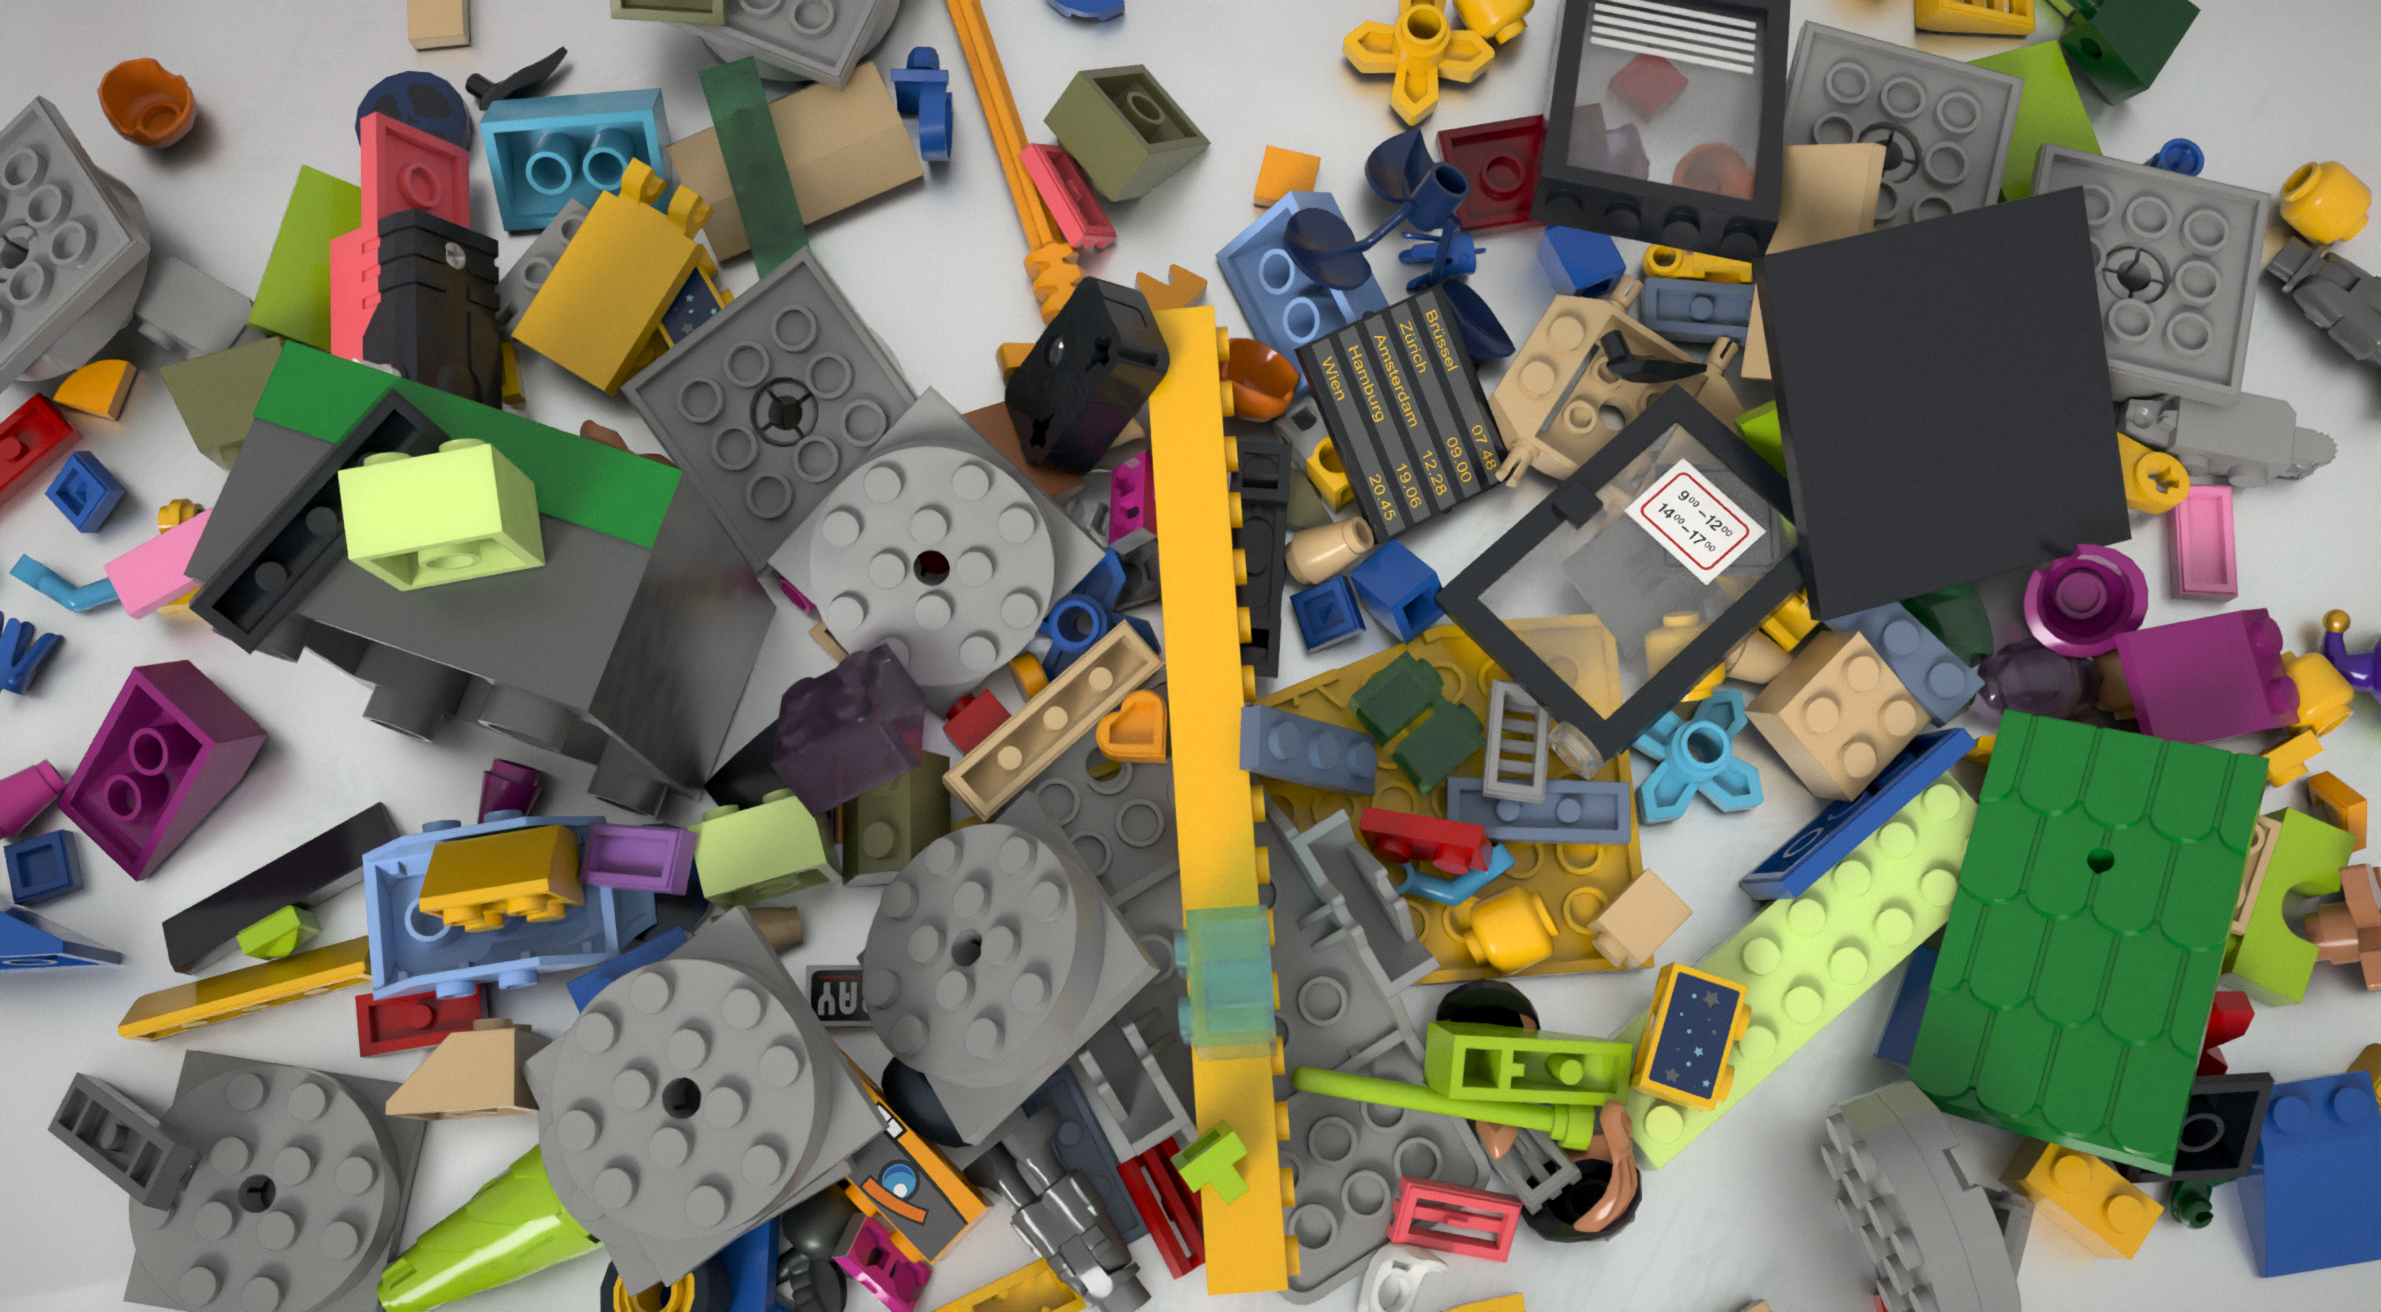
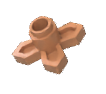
(2351, 928)

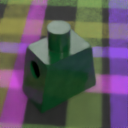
(2125, 41)

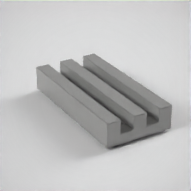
(1548, 1185)

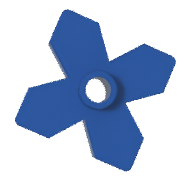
(1098, 596)

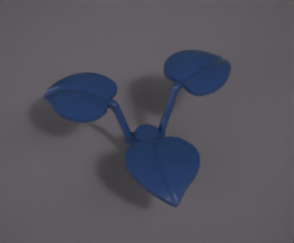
(1429, 196)

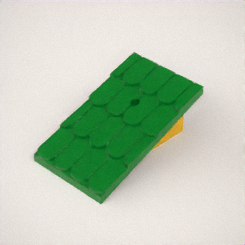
(2088, 937)

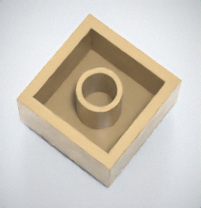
(1837, 715)

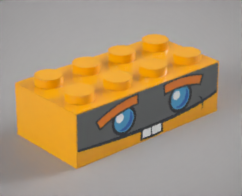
(913, 1186)

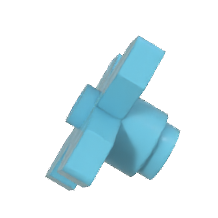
(1716, 774)

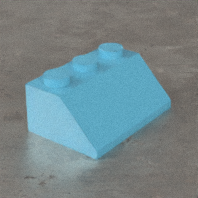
(571, 148)

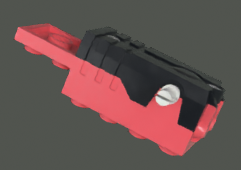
(414, 278)

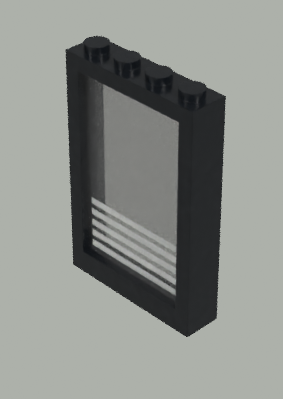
(1666, 123)

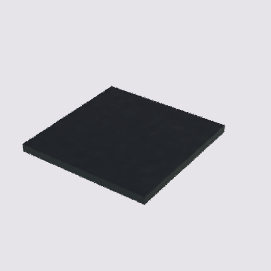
(1943, 400)

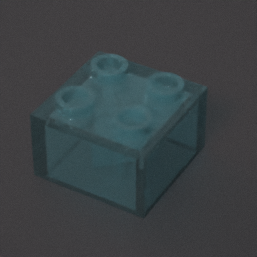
(1230, 983)

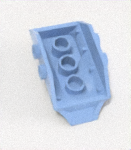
(421, 955)

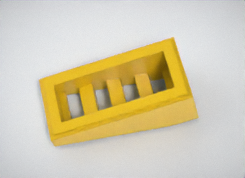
(1974, 18)

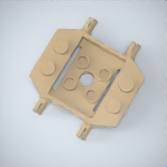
(1552, 359)

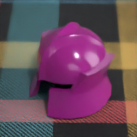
(2086, 601)

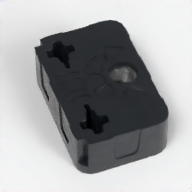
(1086, 376)

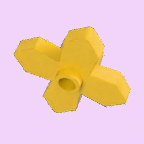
(1419, 53)

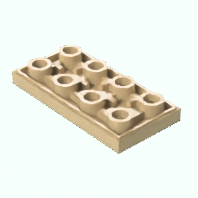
(1823, 197)

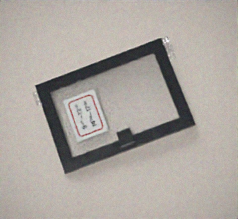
(1634, 578)

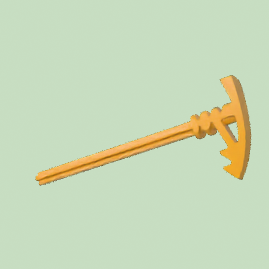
(1050, 258)

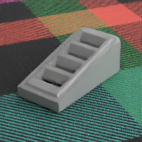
(1511, 697)

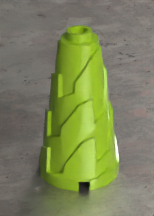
(492, 1240)

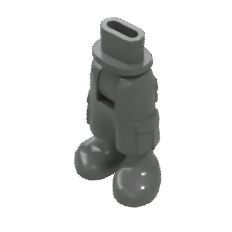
(2333, 295)
(1066, 1220)

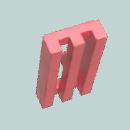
(1068, 196)
(1408, 1208)

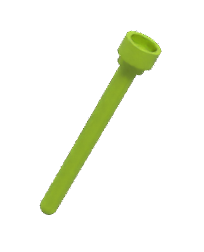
(1567, 1123)

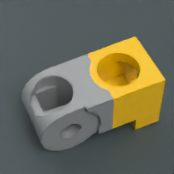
(1314, 452)

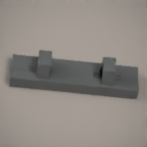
(124, 1142)

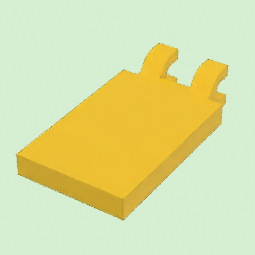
(616, 279)

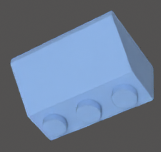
(1277, 297)

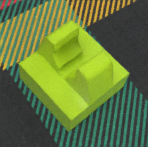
(1212, 1160)

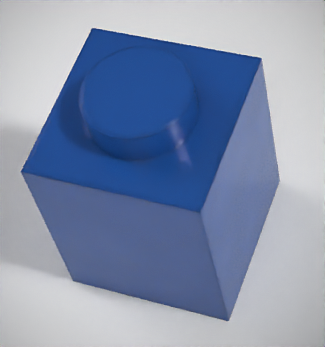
(1580, 261)
(1398, 590)

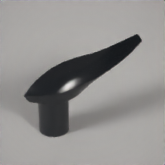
(518, 85)
(1643, 368)

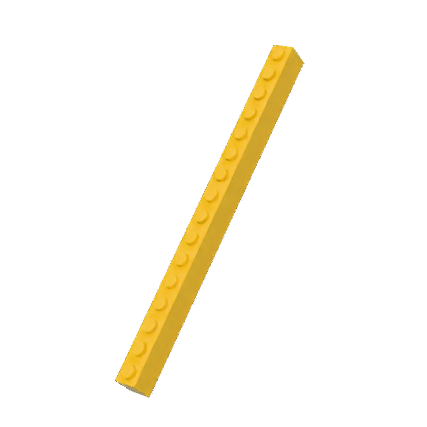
(1212, 796)

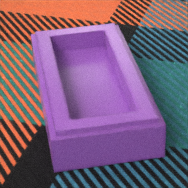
(638, 858)

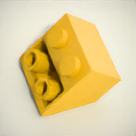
(504, 877)

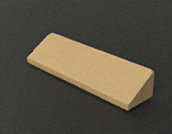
(1052, 721)

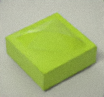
(279, 933)

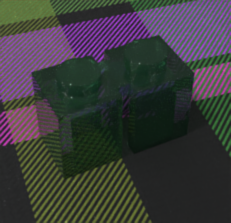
(1399, 698)

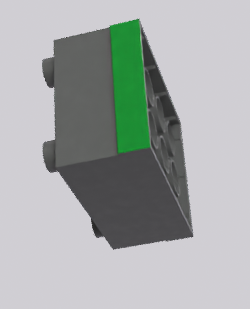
(603, 655)

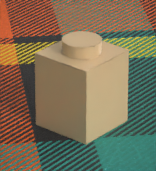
(1638, 921)

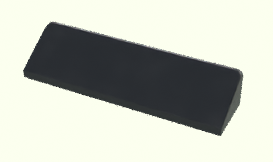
(306, 528)
(295, 879)

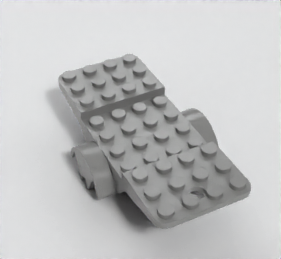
(1339, 964)

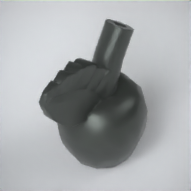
(815, 1231)

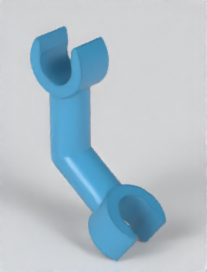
(59, 589)
(1458, 889)

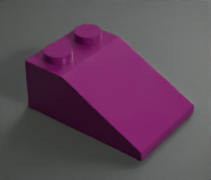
(2209, 677)
(159, 764)

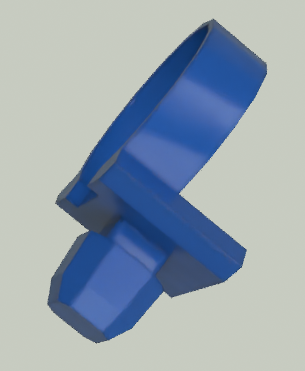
(924, 89)

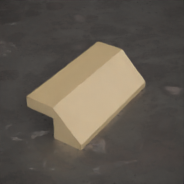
(834, 146)

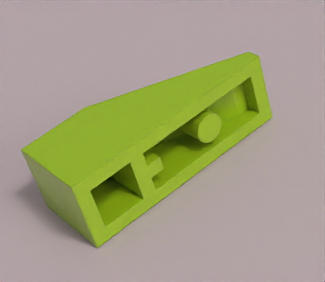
(1525, 1065)

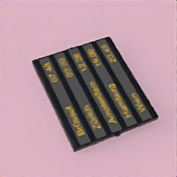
(1405, 412)

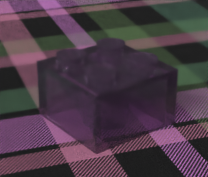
(849, 729)

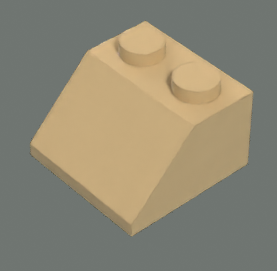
(472, 1075)

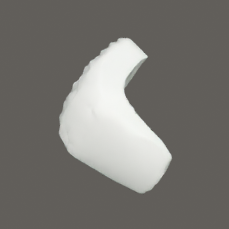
(1395, 1277)

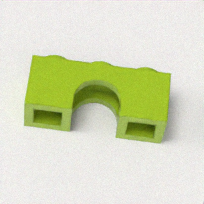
(2269, 958)

